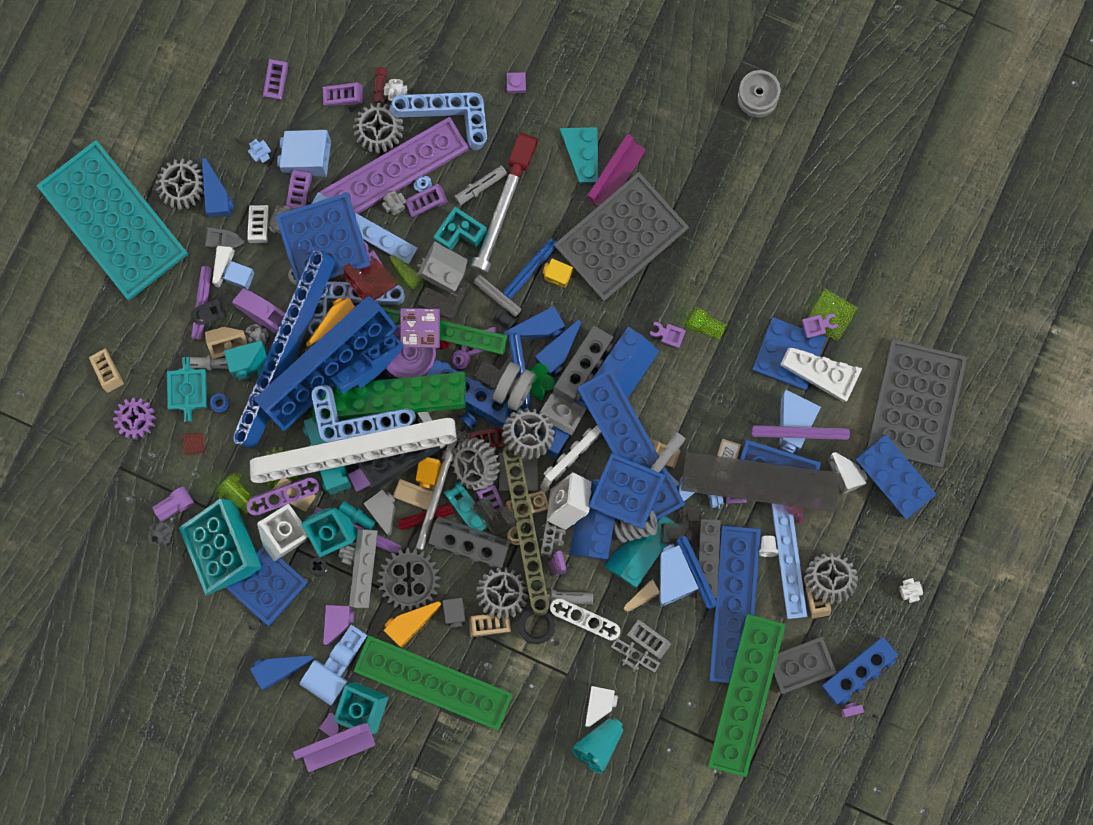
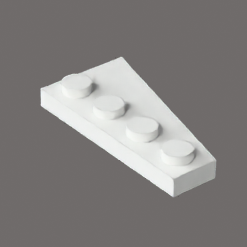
(828, 375)
(567, 460)

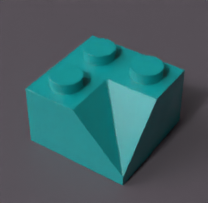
(246, 360)
(329, 530)
(360, 706)

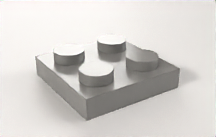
(562, 413)

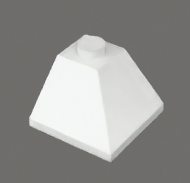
(851, 474)
(600, 704)

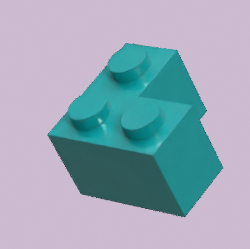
(459, 226)

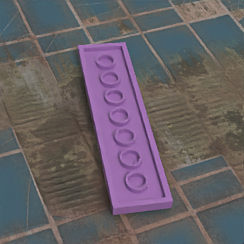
(400, 166)

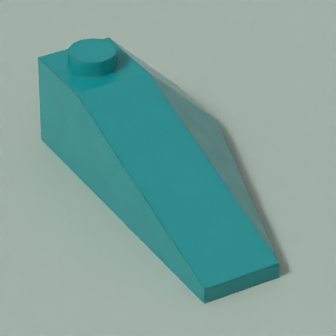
(637, 556)

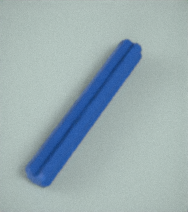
(529, 269)
(517, 357)
(697, 572)

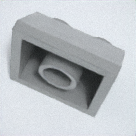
(443, 268)

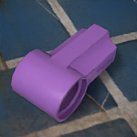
(178, 501)

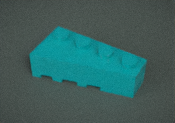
(335, 478)

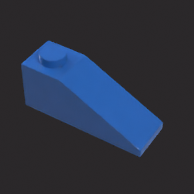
(216, 198)
(541, 326)
(557, 352)
(274, 670)

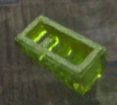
(407, 273)

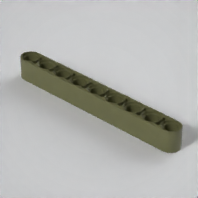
(529, 538)

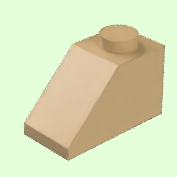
(224, 339)

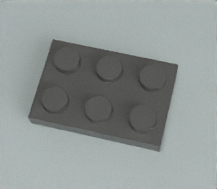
(803, 665)

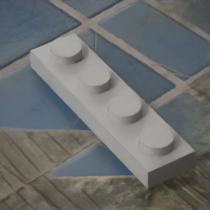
(363, 568)

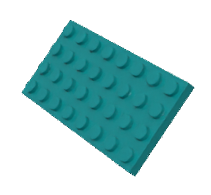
(112, 220)

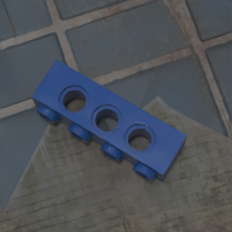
(880, 648)

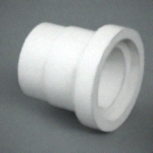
(768, 547)

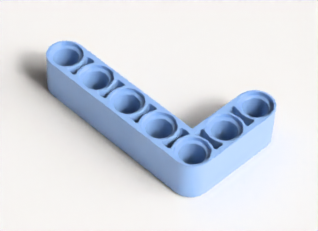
(446, 109)
(328, 296)
(357, 423)

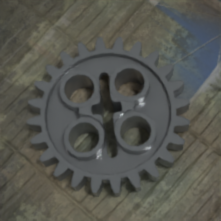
(427, 578)

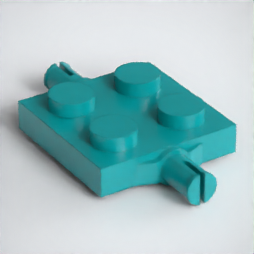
(187, 389)

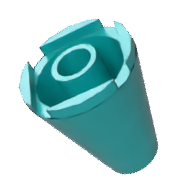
(599, 745)

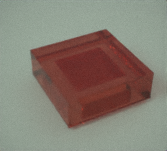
(193, 443)

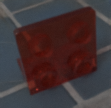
(370, 280)

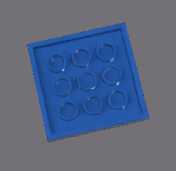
(327, 228)

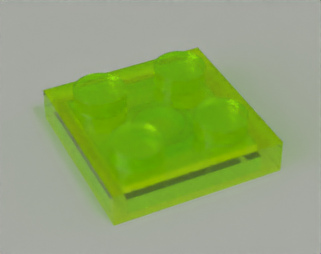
(832, 304)

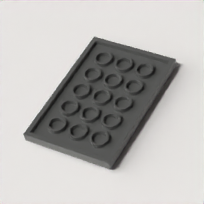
(621, 236)
(918, 401)

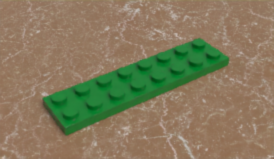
(416, 393)
(433, 682)
(746, 695)

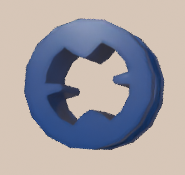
(469, 420)

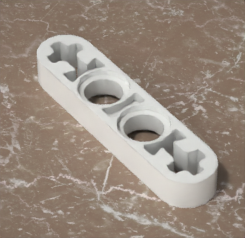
(585, 617)

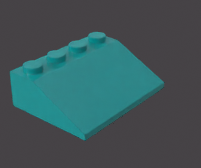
(220, 546)

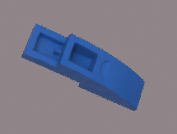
(371, 364)

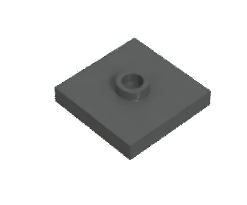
(530, 470)

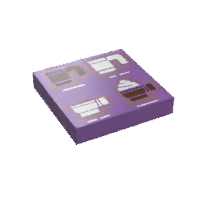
(420, 327)

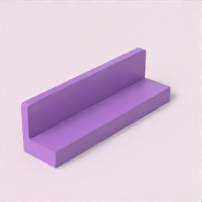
(336, 747)

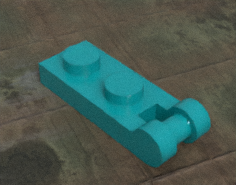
(464, 507)

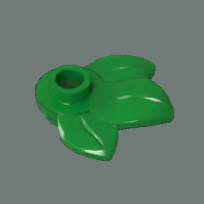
(541, 381)

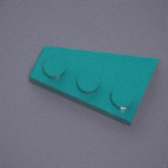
(583, 152)

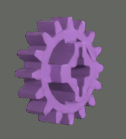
(134, 426)

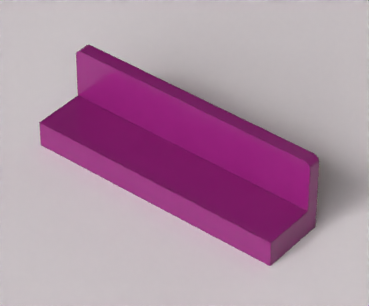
(617, 170)

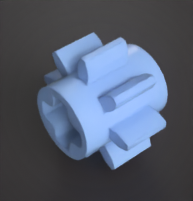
(259, 150)

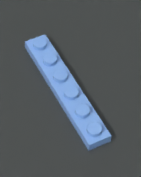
(381, 238)
(789, 562)

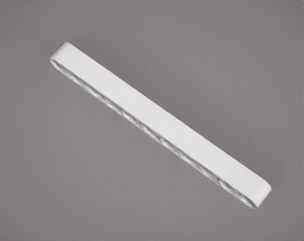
(353, 450)

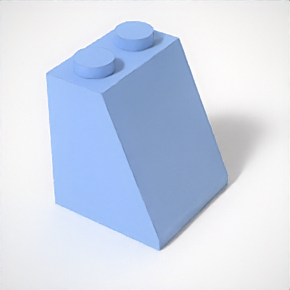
(305, 152)
(796, 413)
(675, 576)

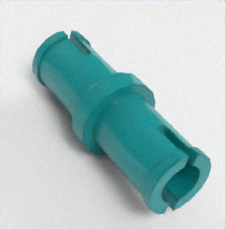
(357, 516)

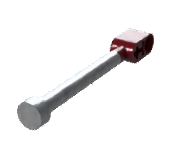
(519, 160)

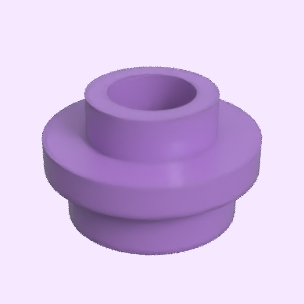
(465, 359)

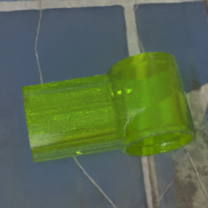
(701, 321)

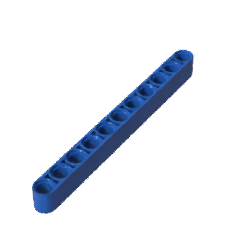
(285, 344)

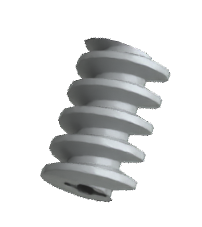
(628, 532)

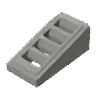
(662, 649)

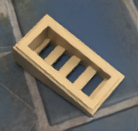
(112, 380)
(647, 593)
(819, 612)
(472, 625)

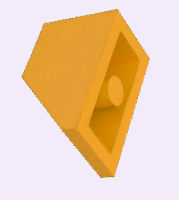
(428, 472)

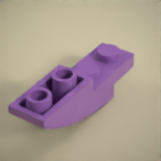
(259, 310)

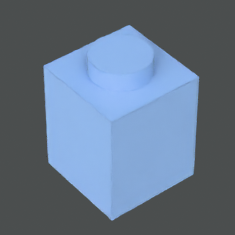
(238, 275)

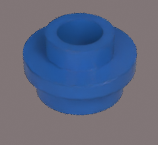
(219, 396)

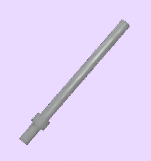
(447, 458)

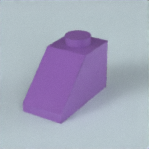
(336, 622)

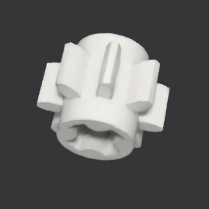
(394, 88)
(911, 590)

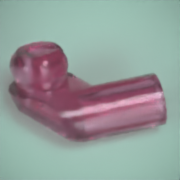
(797, 512)

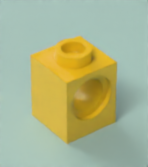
(557, 273)

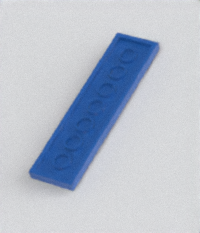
(626, 434)
(734, 596)

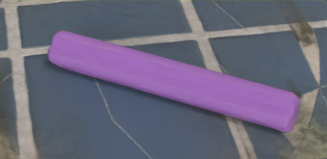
(202, 298)

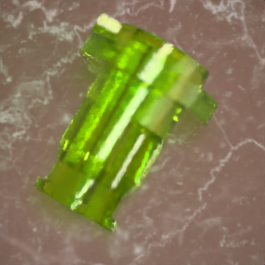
(235, 492)

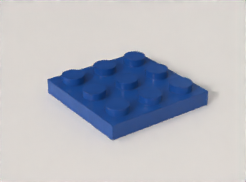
(774, 347)
(627, 491)
(269, 588)

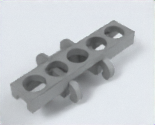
(549, 543)
(636, 660)

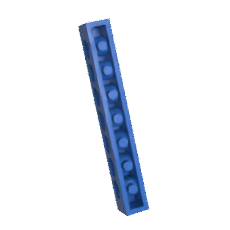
(498, 418)

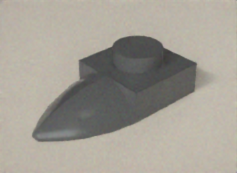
(220, 237)

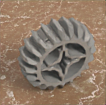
(378, 143)
(166, 181)
(520, 421)
(481, 463)
(845, 576)
(494, 592)

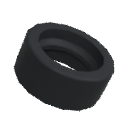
(536, 640)

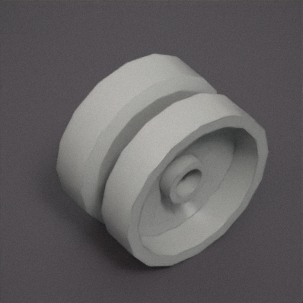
(758, 83)
(511, 385)

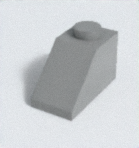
(382, 509)

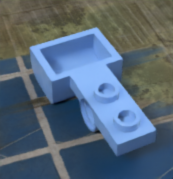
(327, 679)

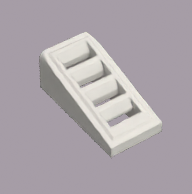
(258, 238)
(223, 258)

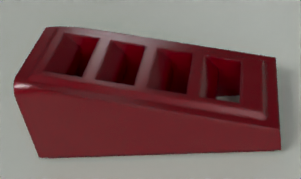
(489, 432)

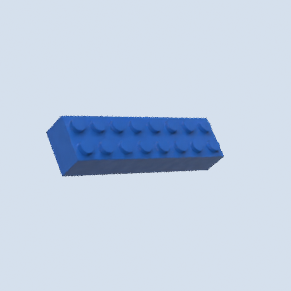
(339, 348)

